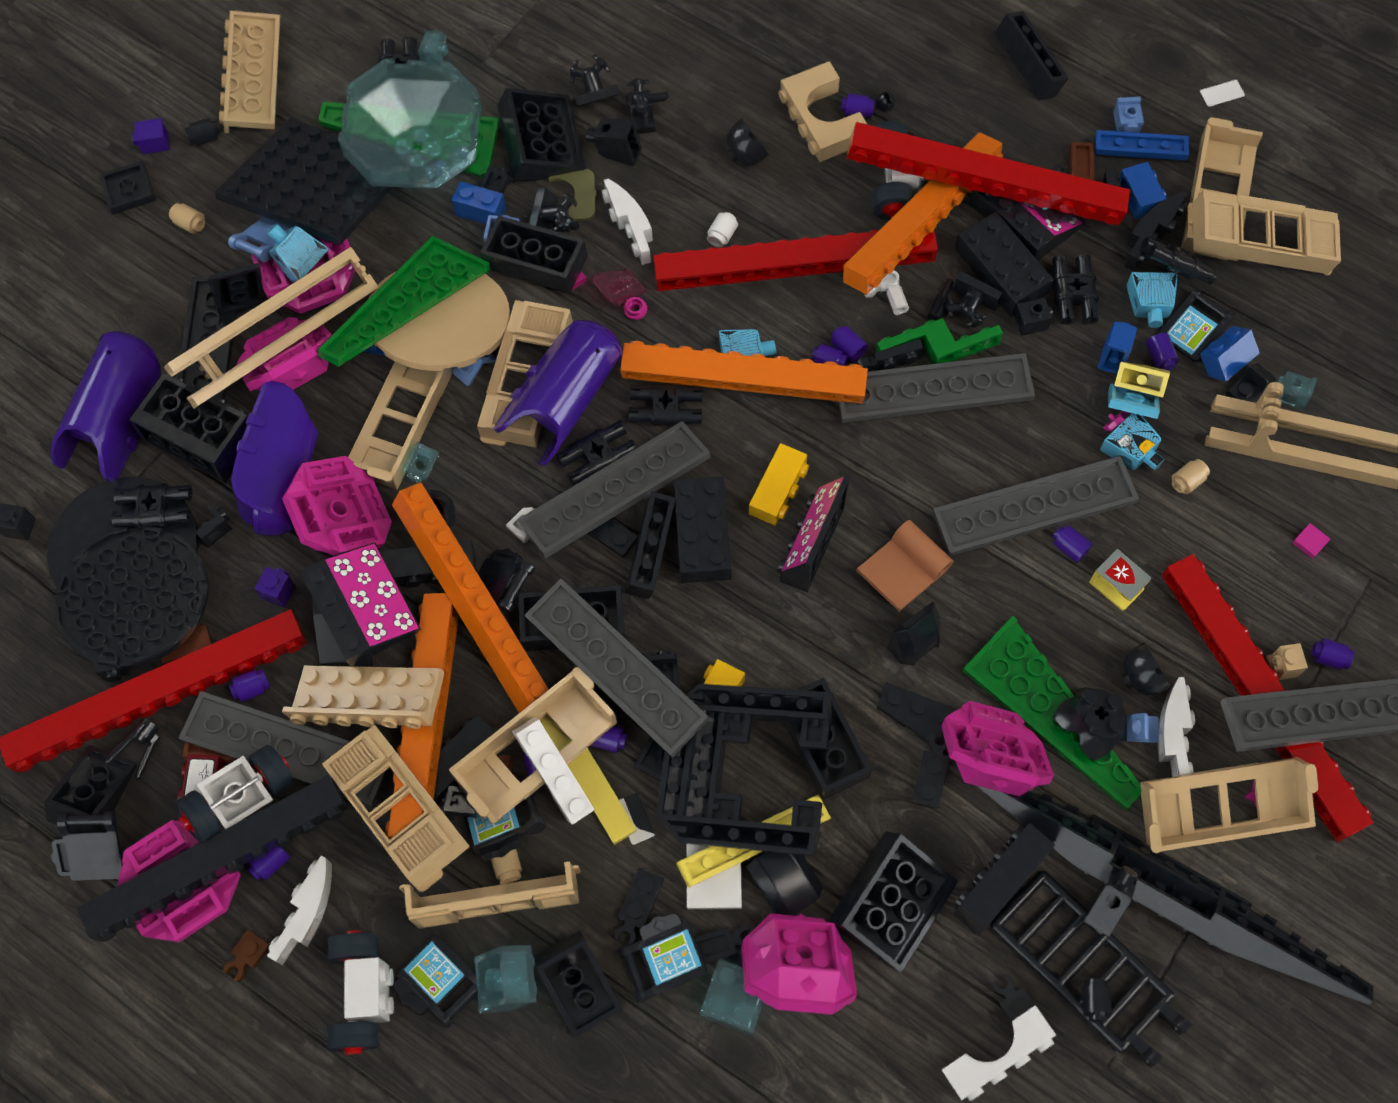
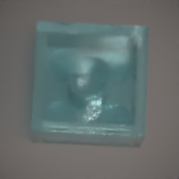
(505, 979)
(728, 1002)

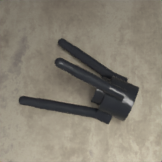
(143, 732)

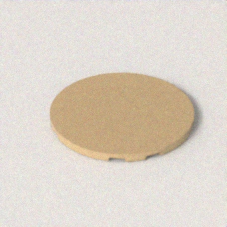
(453, 330)

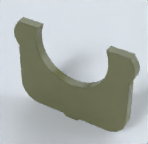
(585, 194)

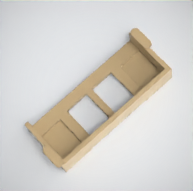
(1228, 152)
(1219, 232)
(529, 324)
(384, 459)
(577, 712)
(1281, 795)
(423, 845)
(452, 906)

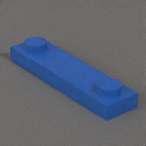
(1141, 145)

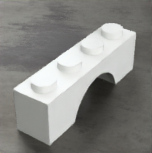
(553, 770)
(969, 1074)

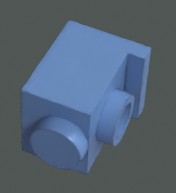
(1128, 115)

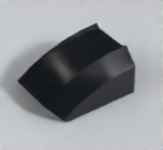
(916, 636)
(785, 881)

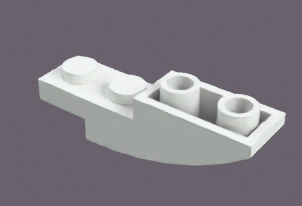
(629, 216)
(1174, 723)
(311, 901)

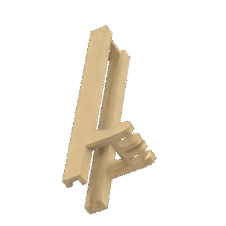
(203, 349)
(1270, 416)

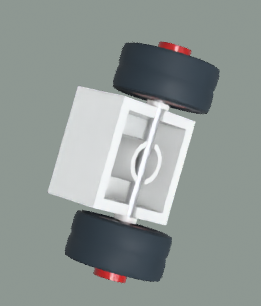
(899, 187)
(233, 793)
(365, 992)

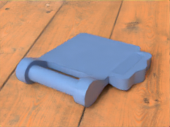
(257, 233)

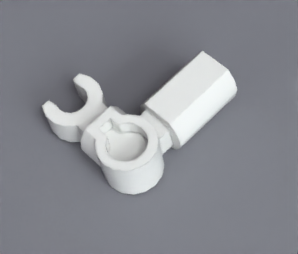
(895, 294)

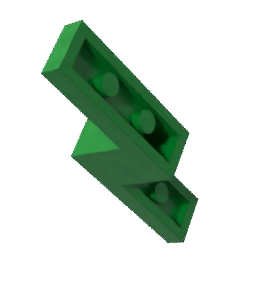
(940, 343)

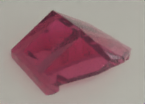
(619, 286)

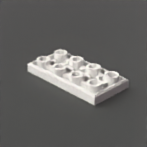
(717, 892)

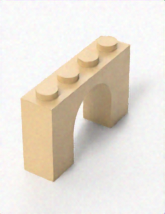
(803, 89)

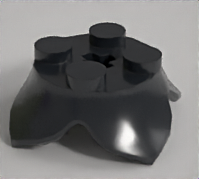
(1096, 718)

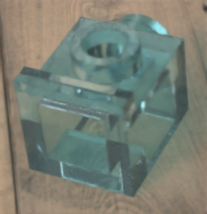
(433, 47)
(1296, 389)
(425, 455)

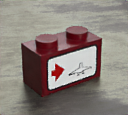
(198, 769)

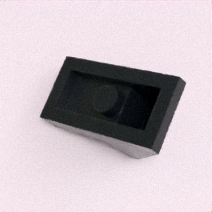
(1251, 383)

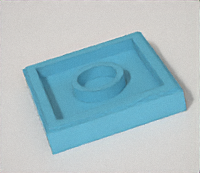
(1133, 401)

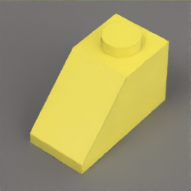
(1142, 378)

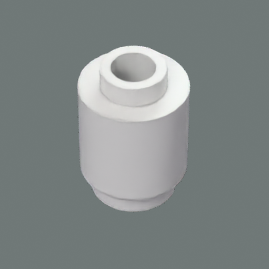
(722, 229)

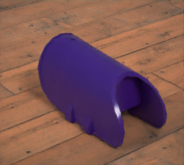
(564, 381)
(105, 400)
(268, 456)

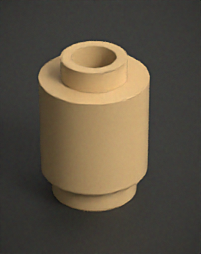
(187, 217)
(1190, 476)
(507, 868)

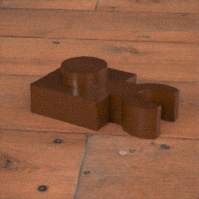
(249, 952)

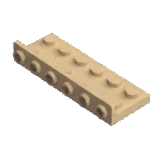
(250, 70)
(366, 696)

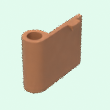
(905, 566)

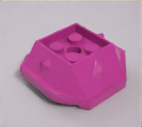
(324, 292)
(292, 365)
(336, 506)
(995, 749)
(183, 916)
(798, 965)

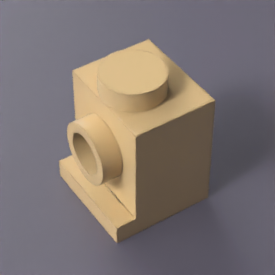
(1288, 661)

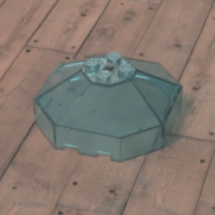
(405, 106)

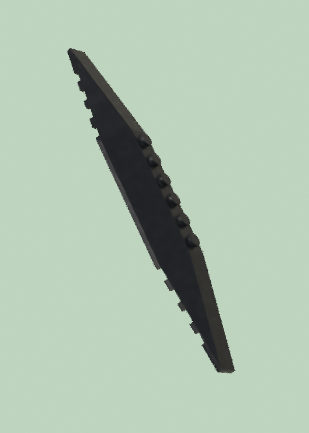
(1180, 893)

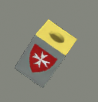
(1120, 580)

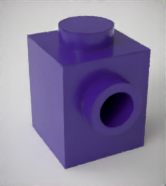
(151, 136)
(275, 586)

